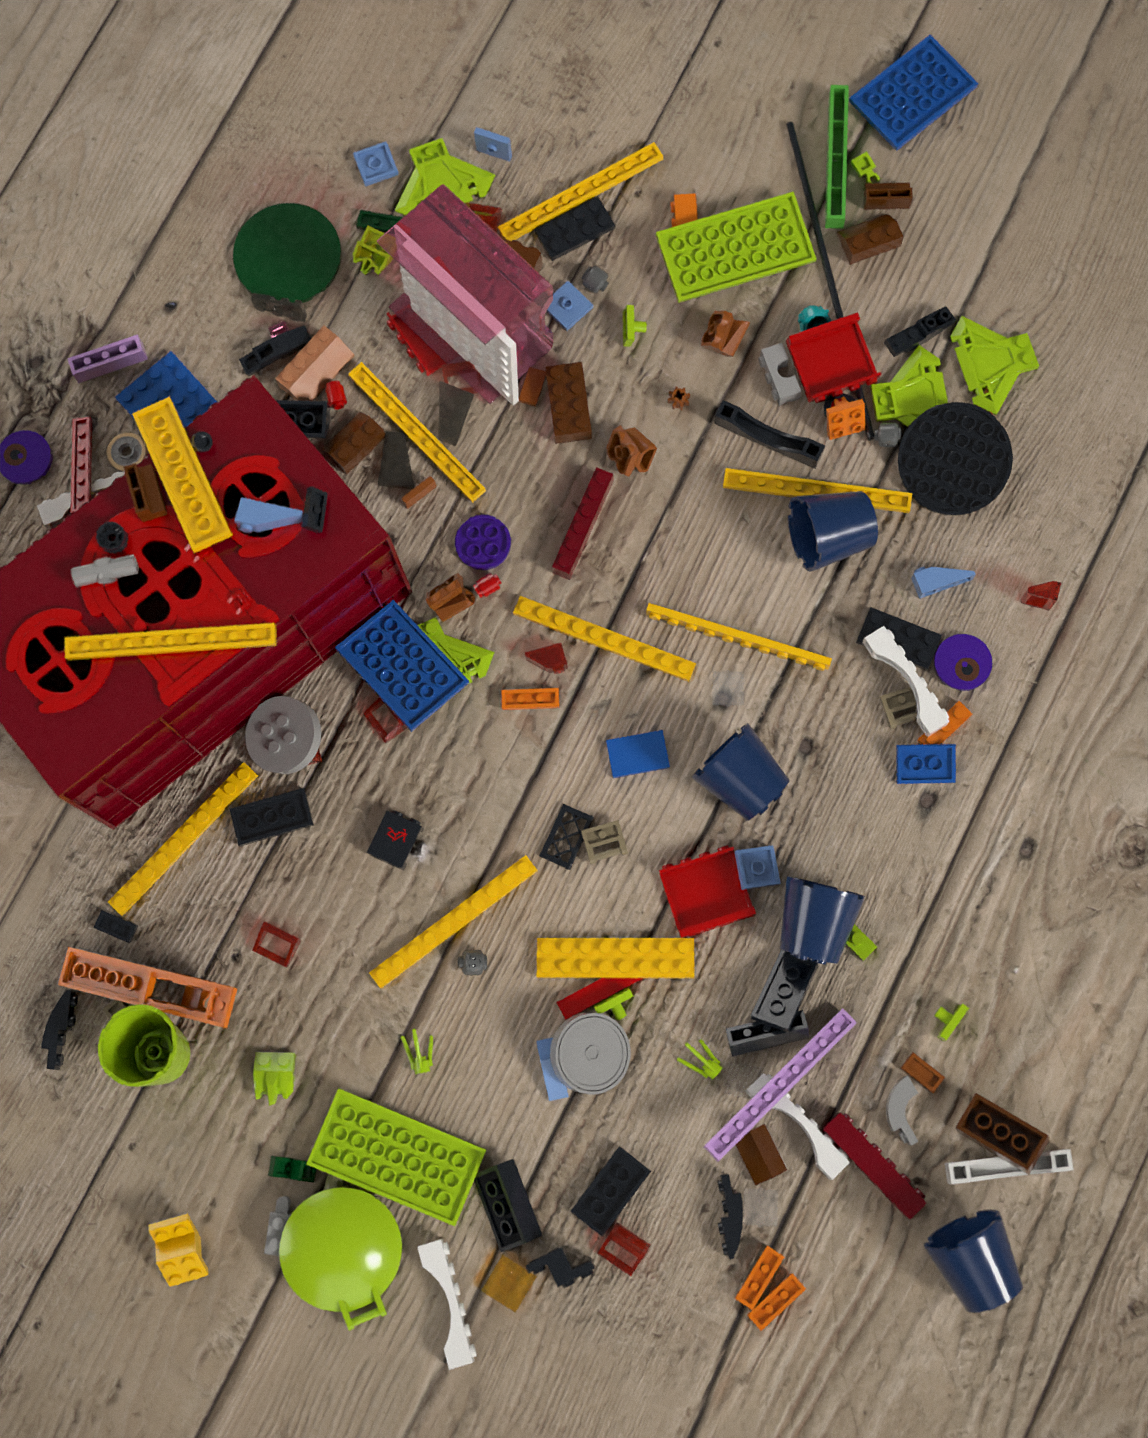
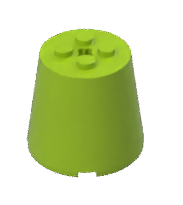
(131, 1043)

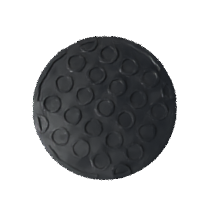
(955, 458)

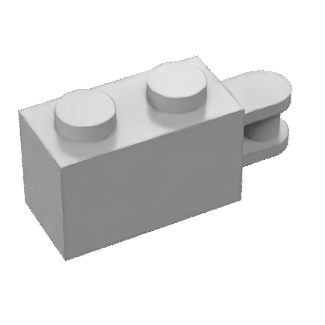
(276, 1225)

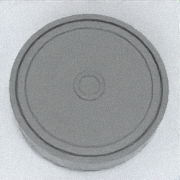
(283, 735)
(590, 1053)

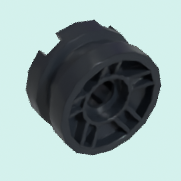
(112, 529)

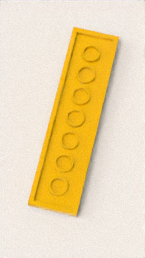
(182, 475)
(615, 958)

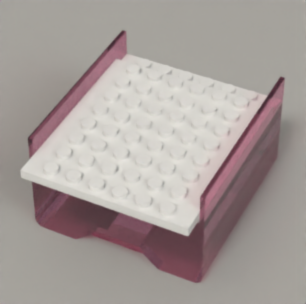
(469, 294)

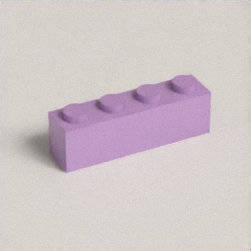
(107, 358)

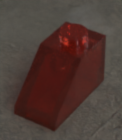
(548, 658)

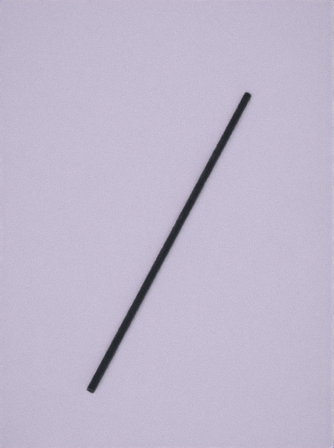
(823, 252)

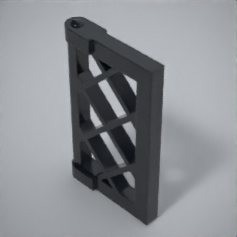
(558, 823)

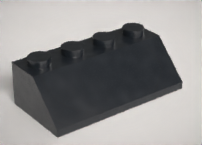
(309, 416)
(507, 1205)

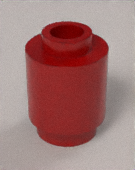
(335, 395)
(487, 585)

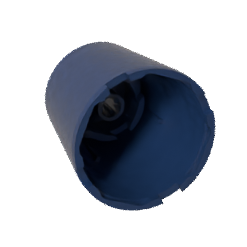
(831, 527)
(743, 774)
(817, 920)
(976, 1260)

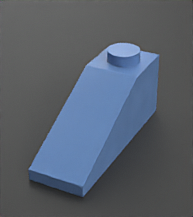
(263, 516)
(937, 579)
(554, 1087)

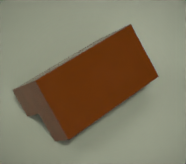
(887, 196)
(145, 491)
(760, 1155)

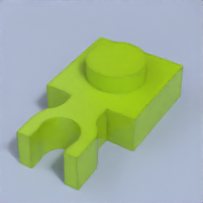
(864, 166)

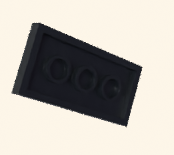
(575, 228)
(915, 640)
(271, 817)
(784, 991)
(610, 1191)

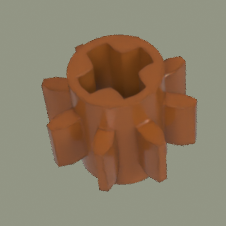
(678, 392)

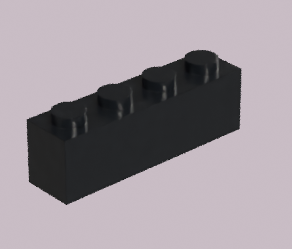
(759, 1036)

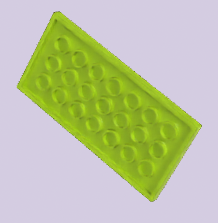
(735, 247)
(396, 1157)

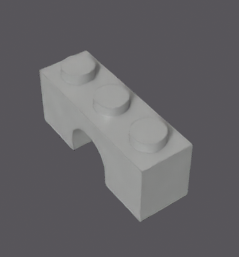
(784, 389)

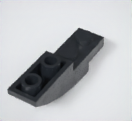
(920, 332)
(274, 349)
(60, 1019)
(732, 1224)

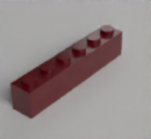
(583, 523)
(875, 1166)

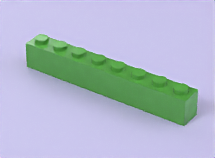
(836, 156)

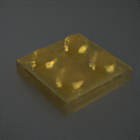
(508, 1283)

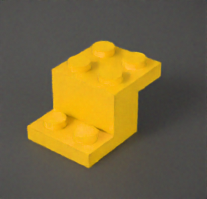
(178, 1250)

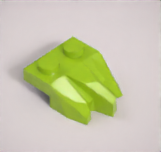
(371, 252)
(273, 1075)

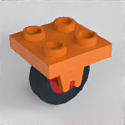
(844, 416)

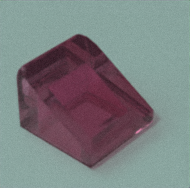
(278, 328)

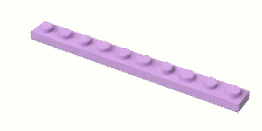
(779, 1085)

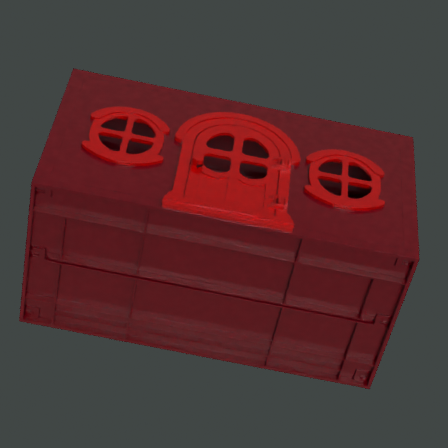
(157, 715)

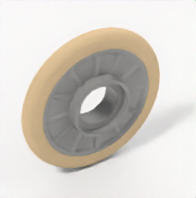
(123, 441)

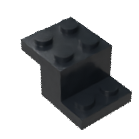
(560, 1267)

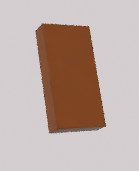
(532, 386)
(418, 492)
(922, 1072)

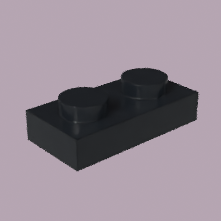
(314, 510)
(115, 926)

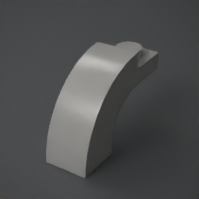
(896, 1106)

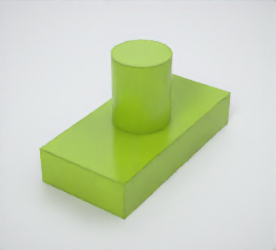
(631, 326)
(860, 943)
(614, 1003)
(950, 1020)

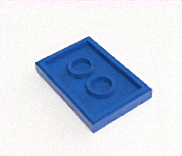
(637, 754)
(925, 763)

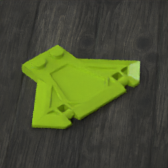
(437, 167)
(991, 361)
(910, 390)
(458, 651)

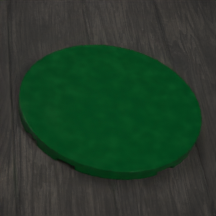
(287, 252)

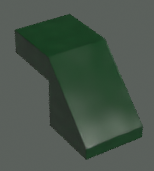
(291, 1169)

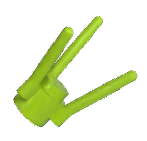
(420, 1065)
(710, 1067)

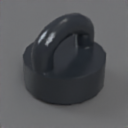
(201, 442)

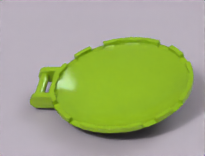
(341, 1252)

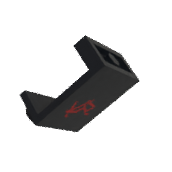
(394, 839)

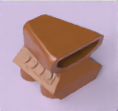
(724, 333)
(630, 450)
(450, 597)

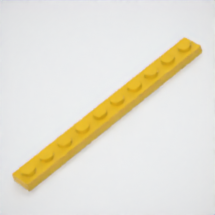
(581, 192)
(417, 432)
(793, 486)
(604, 638)
(745, 639)
(170, 641)
(182, 839)
(453, 922)

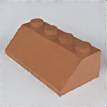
(314, 366)

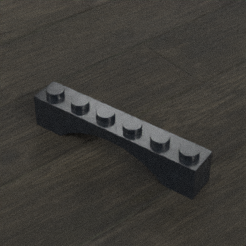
(795, 447)

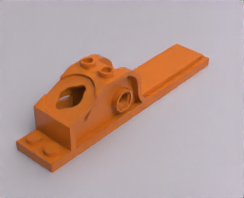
(135, 985)

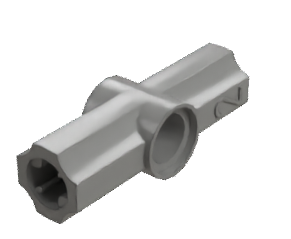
(104, 570)

